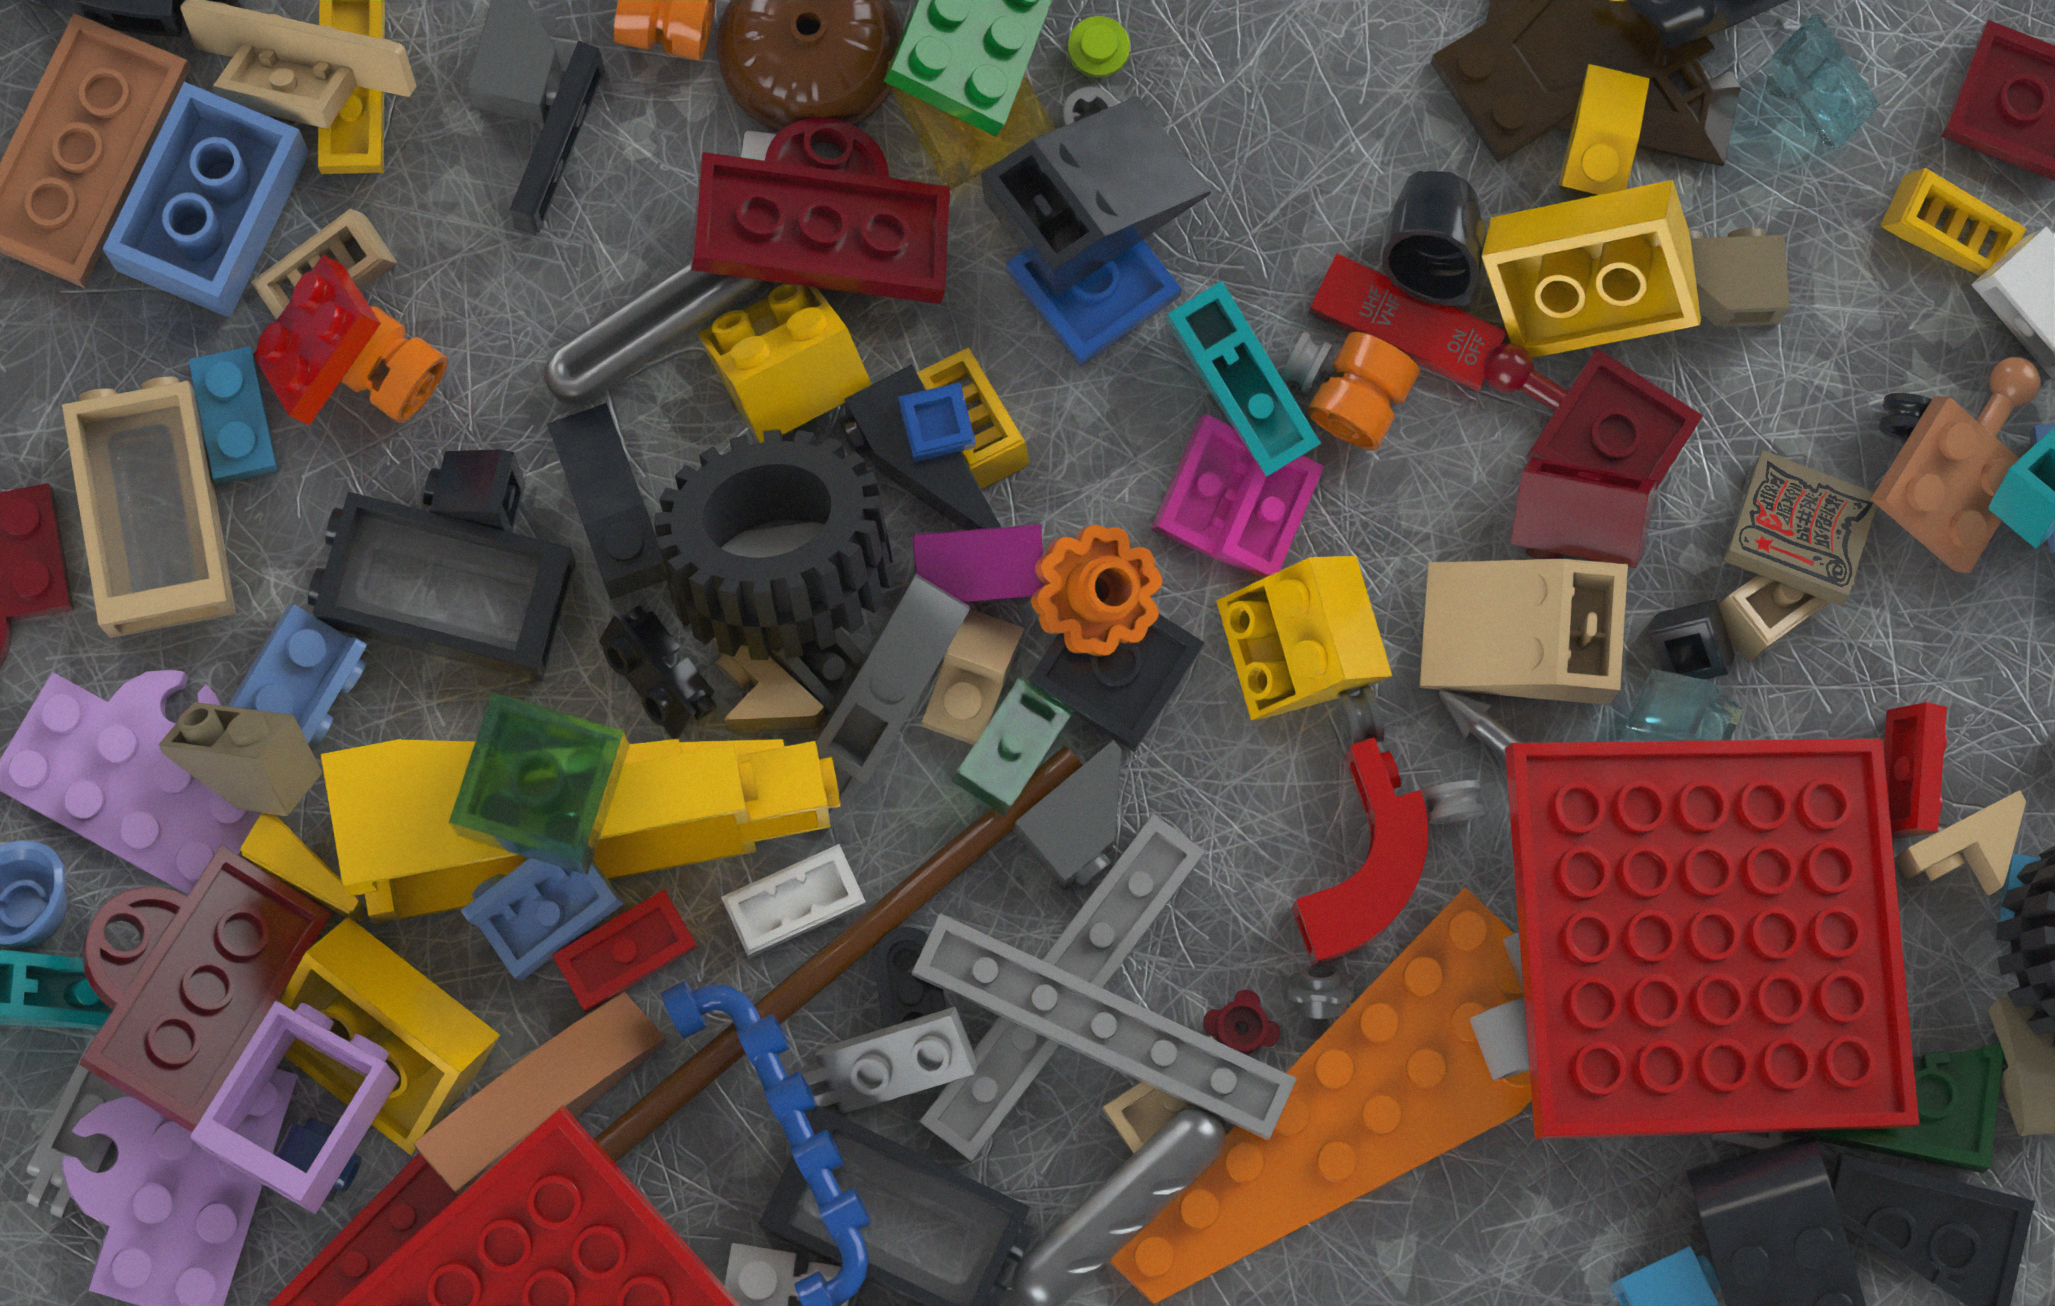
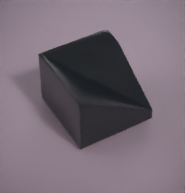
(1692, 641)

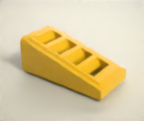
(1903, 221)
(998, 449)
(288, 859)

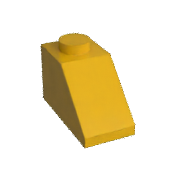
(1604, 131)

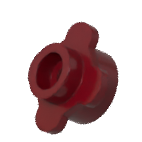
(1247, 1010)

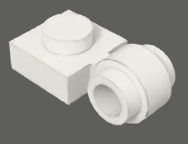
(768, 1276)

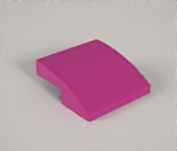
(1228, 505)

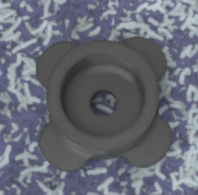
(1320, 991)

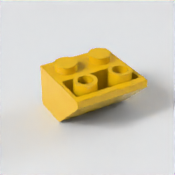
(784, 359)
(1303, 636)

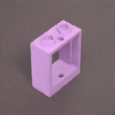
(250, 1075)

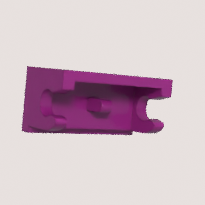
(981, 561)

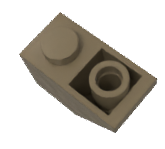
(1741, 277)
(244, 756)

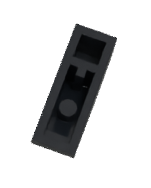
(940, 482)
(608, 500)

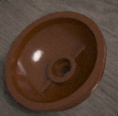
(794, 76)

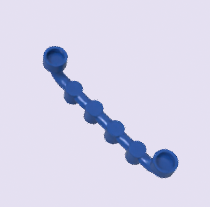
(789, 1100)

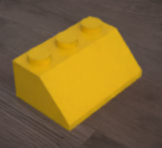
(1593, 270)
(376, 993)

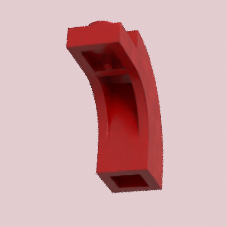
(1361, 908)

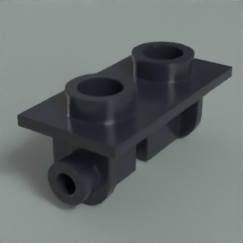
(637, 649)

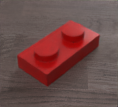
(1914, 767)
(624, 951)

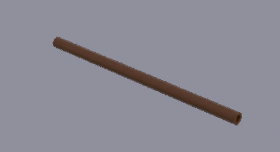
(834, 958)

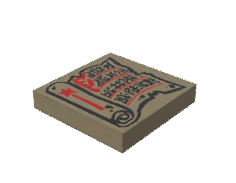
(1801, 528)

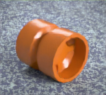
(677, 24)
(396, 370)
(1359, 399)

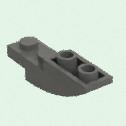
(887, 685)

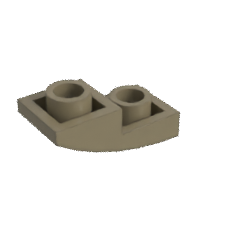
(2030, 1071)

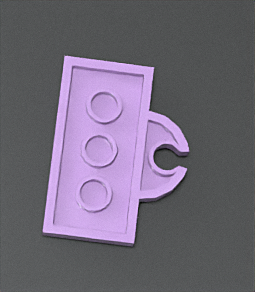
(107, 780)
(169, 1203)

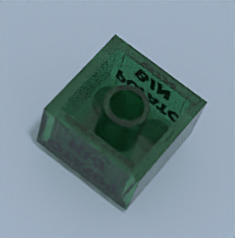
(539, 783)

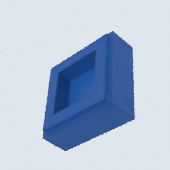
(936, 422)

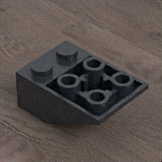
(1090, 191)

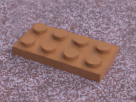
(83, 146)

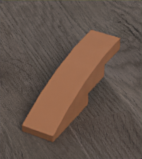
(564, 1071)

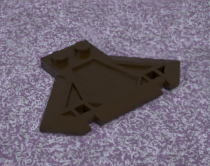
(1530, 63)

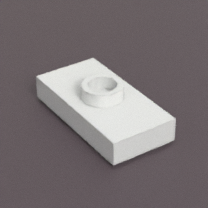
(793, 901)

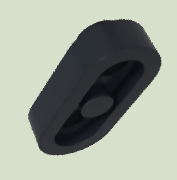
(902, 993)

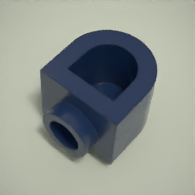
(303, 1145)

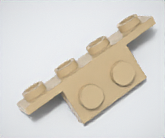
(294, 65)

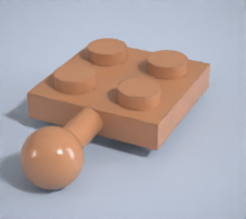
(1955, 467)

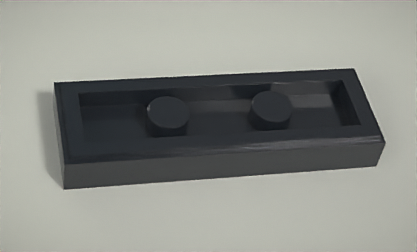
(557, 138)

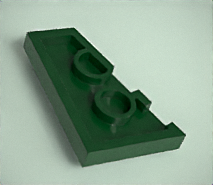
(1955, 1113)

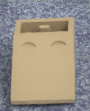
(1525, 628)

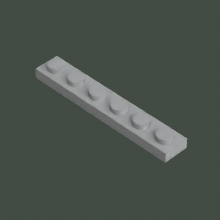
(1089, 948)
(1104, 1026)

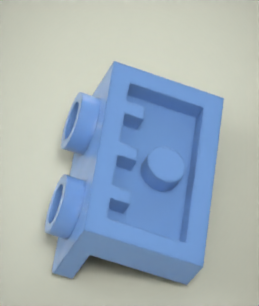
(302, 672)

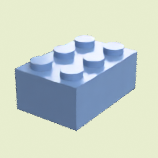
(206, 200)

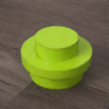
(1098, 47)

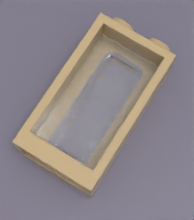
(148, 507)

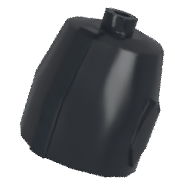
(1432, 229)

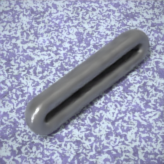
(640, 331)
(1119, 1208)

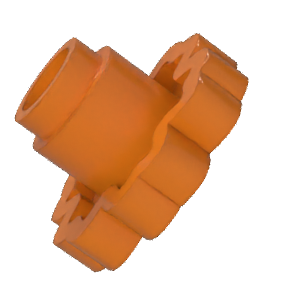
(1069, 598)

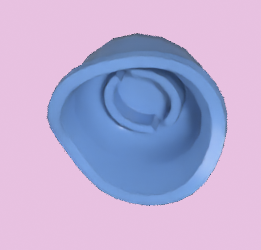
(30, 893)

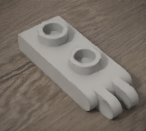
(892, 1062)
(93, 1151)

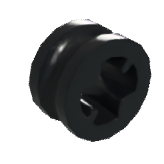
(1903, 414)

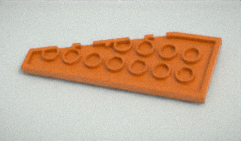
(1368, 1104)

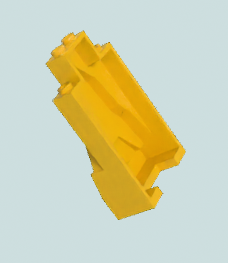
(667, 812)

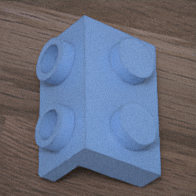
(539, 911)

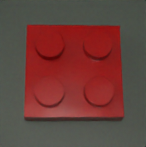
(315, 339)

